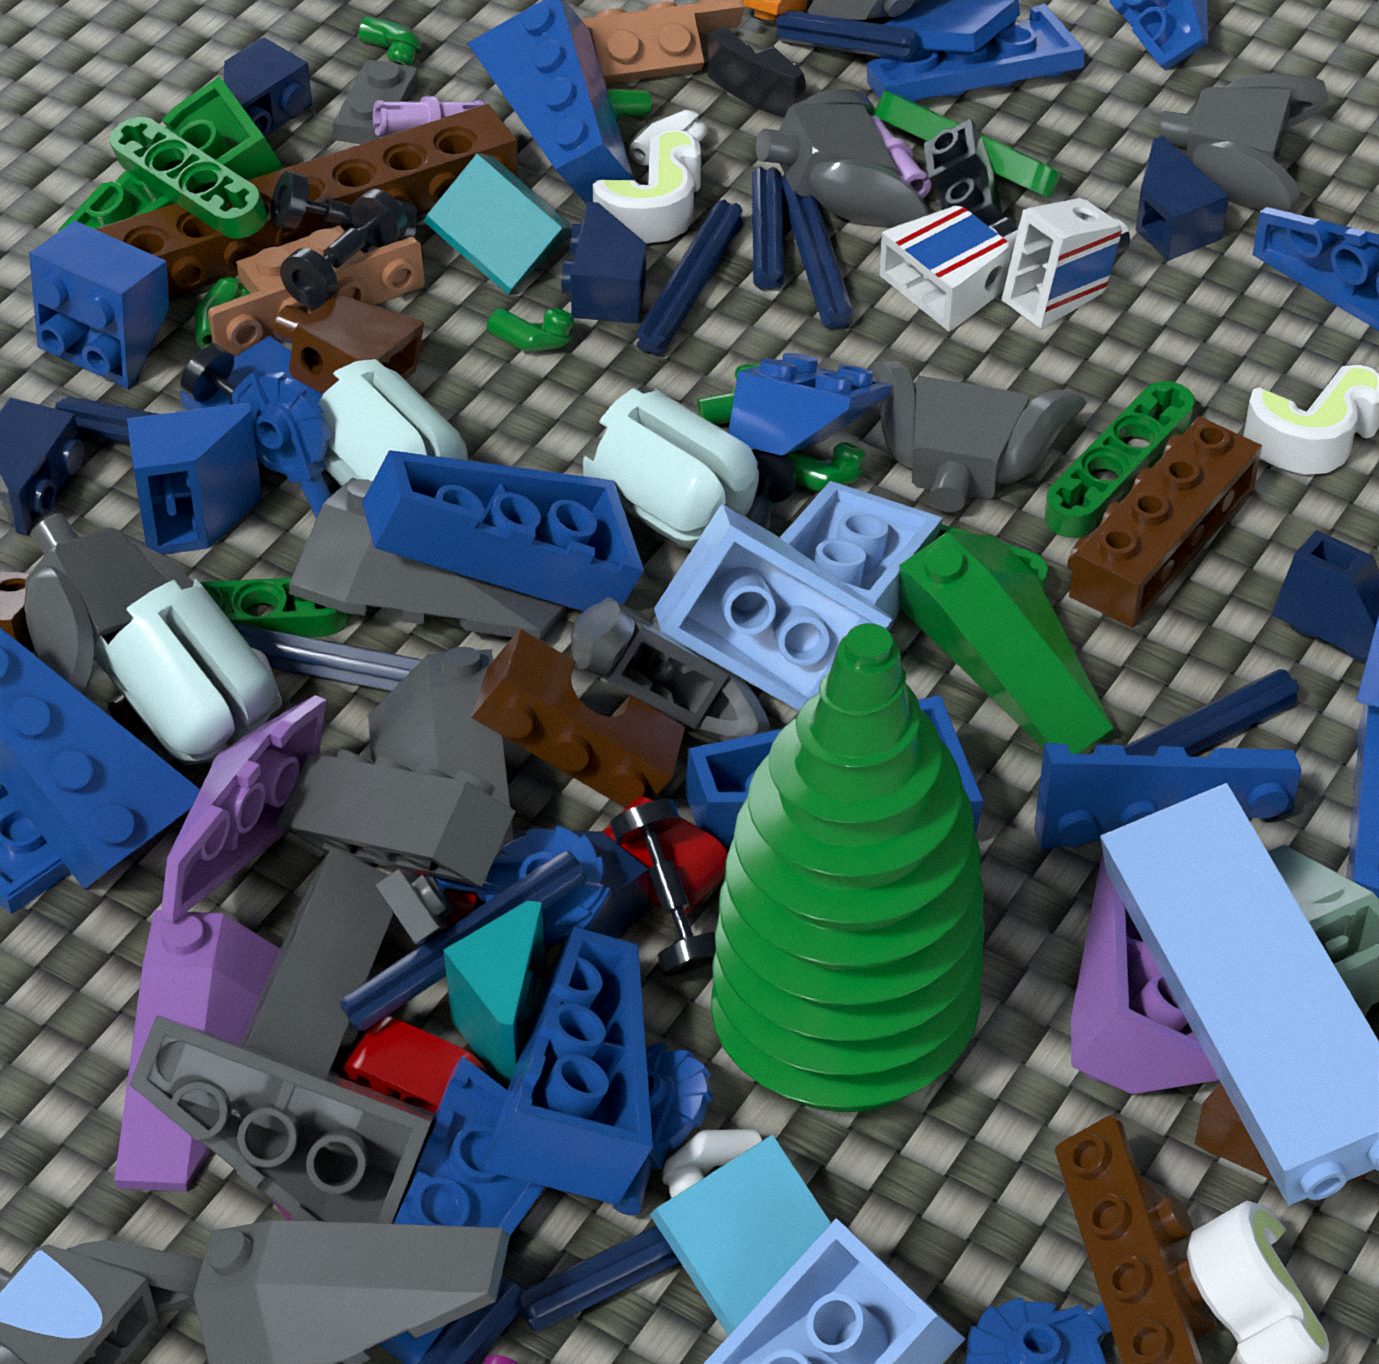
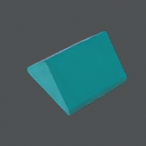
(498, 222)
(496, 984)

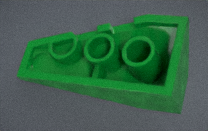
(210, 122)
(1004, 636)

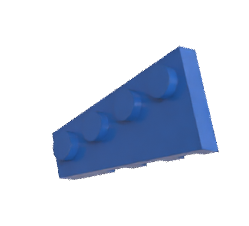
(1018, 52)
(1109, 789)
(450, 1181)

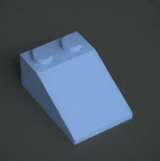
(862, 540)
(761, 608)
(840, 1309)

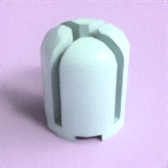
(376, 413)
(672, 465)
(188, 673)

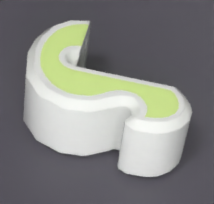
(667, 203)
(1325, 433)
(1253, 1289)

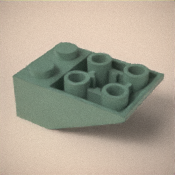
(1341, 917)

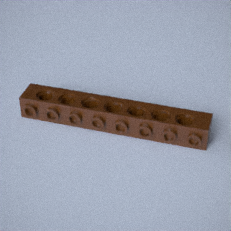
(408, 165)

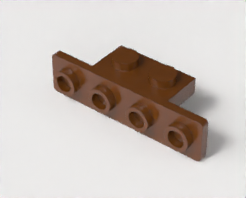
(1134, 1248)

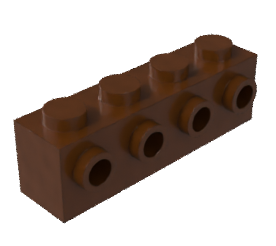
(1163, 521)

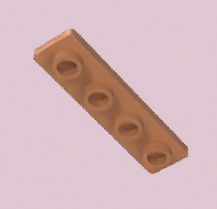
(657, 39)
(364, 277)

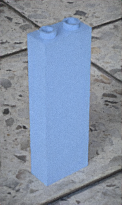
(1254, 989)

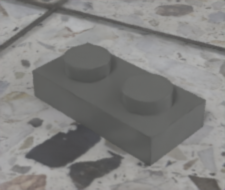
(375, 82)
(418, 903)

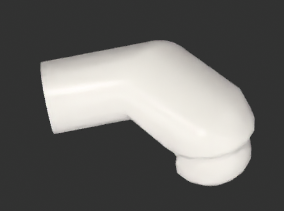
(683, 120)
(704, 1153)

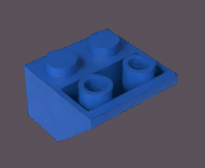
(98, 301)
(797, 404)
(194, 474)

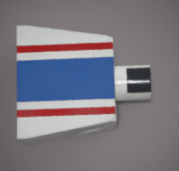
(1061, 259)
(948, 262)

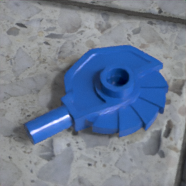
(288, 431)
(528, 853)
(677, 1104)
(1038, 1334)

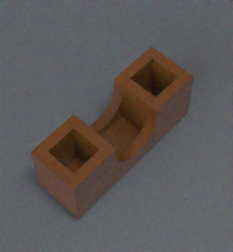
(534, 705)

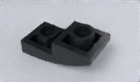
(759, 78)
(963, 172)

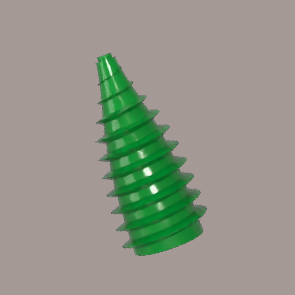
(851, 897)

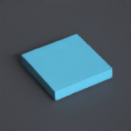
(742, 1229)

